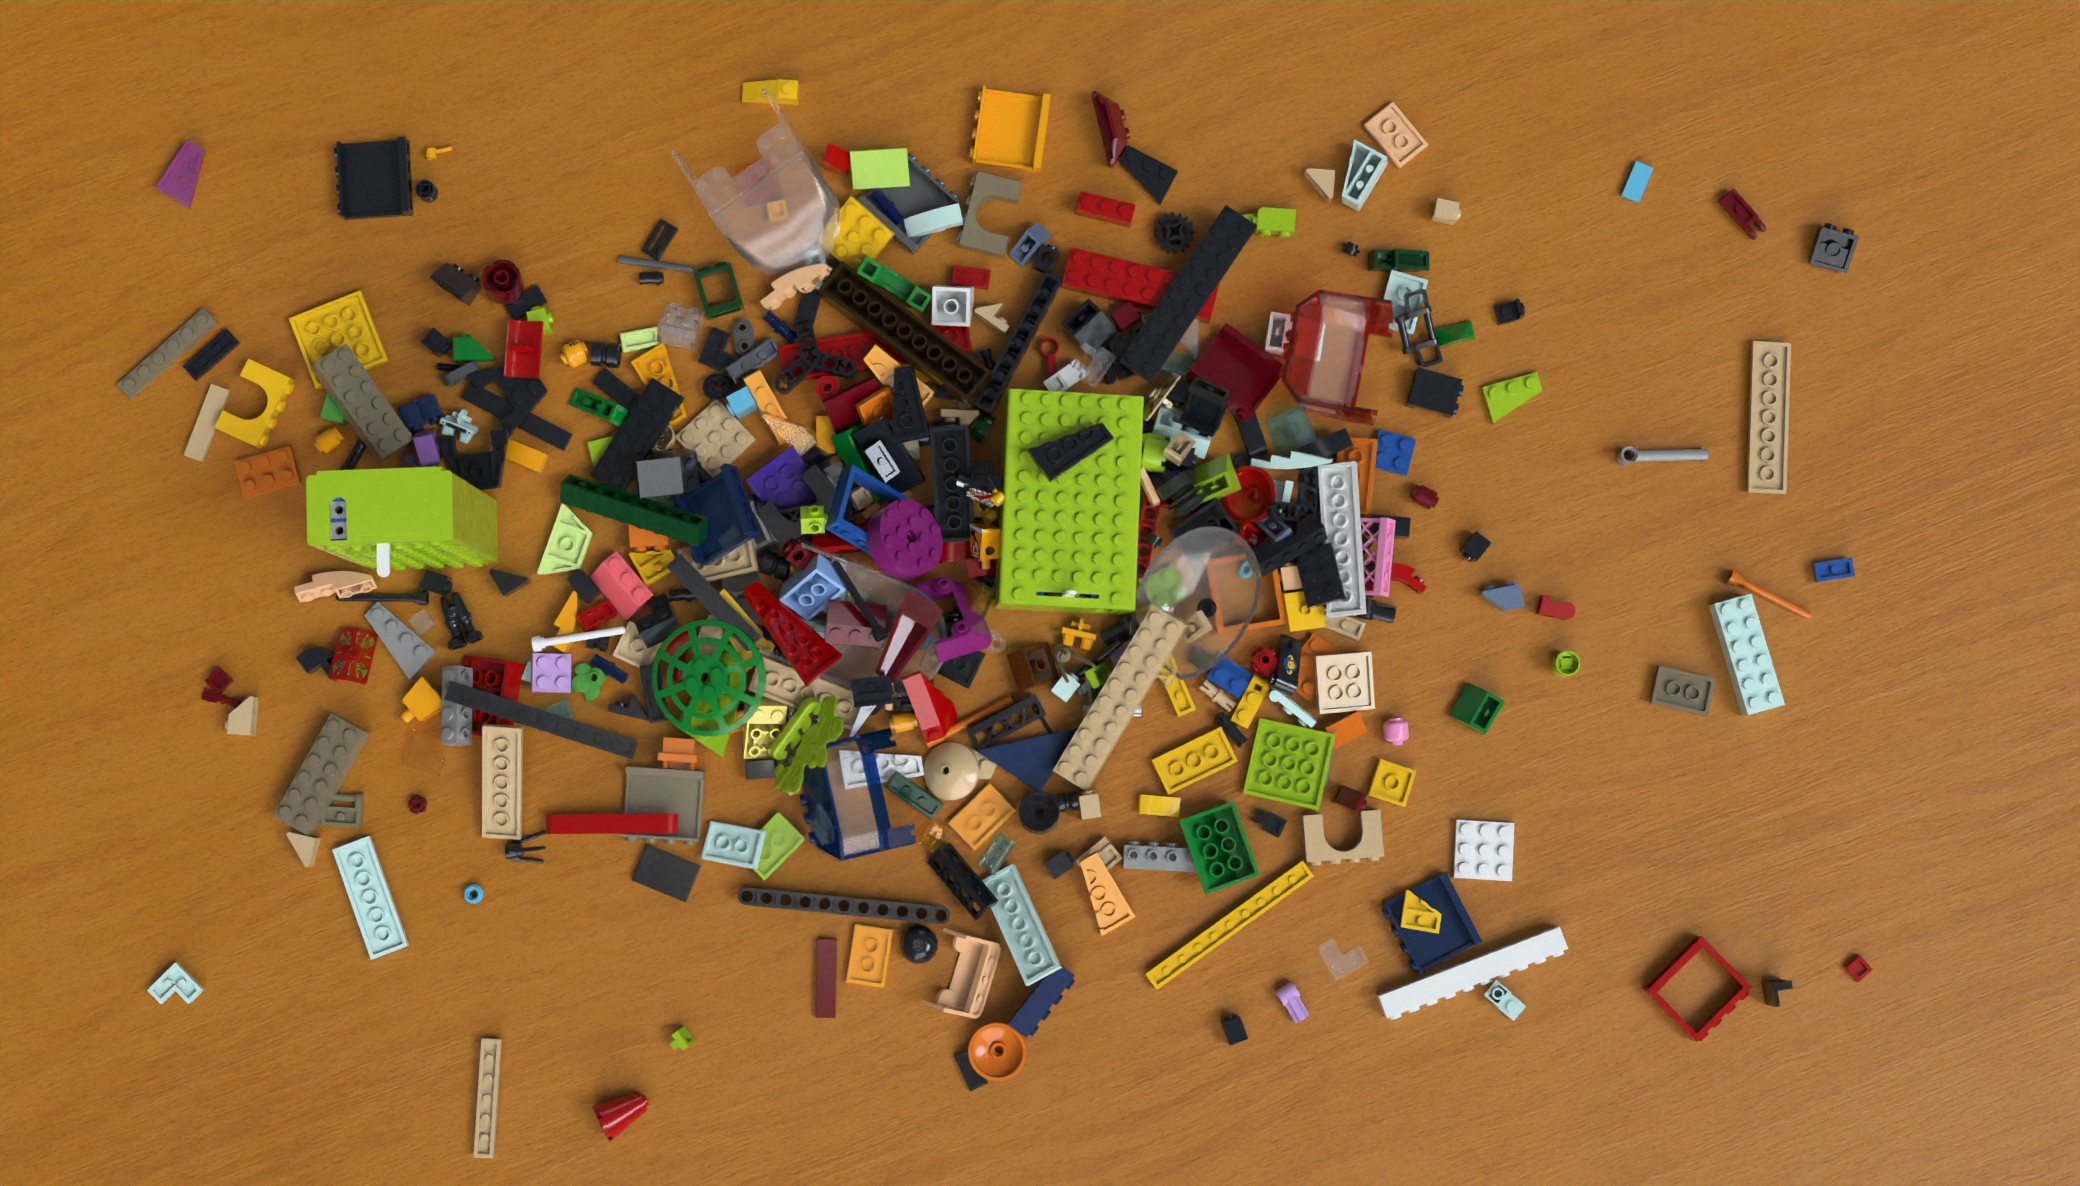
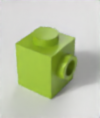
(541, 314)

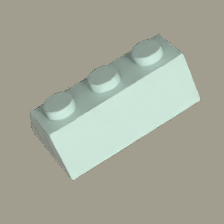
(1168, 424)

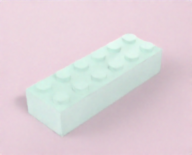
(1746, 655)

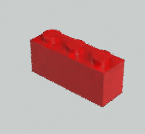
(1105, 209)

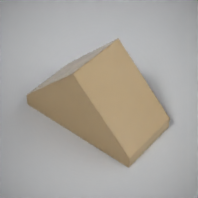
(1322, 181)
(1178, 448)
(305, 846)

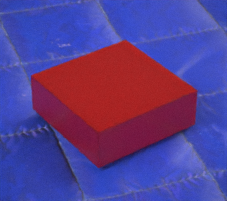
(1858, 968)

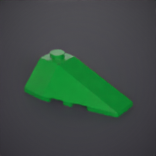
(848, 450)

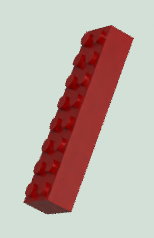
(1122, 281)

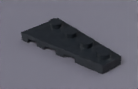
(908, 411)
(1064, 453)

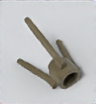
(1063, 655)

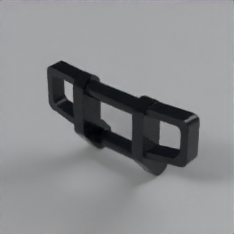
(1433, 340)

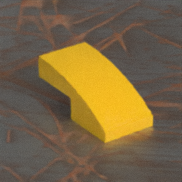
(1159, 805)

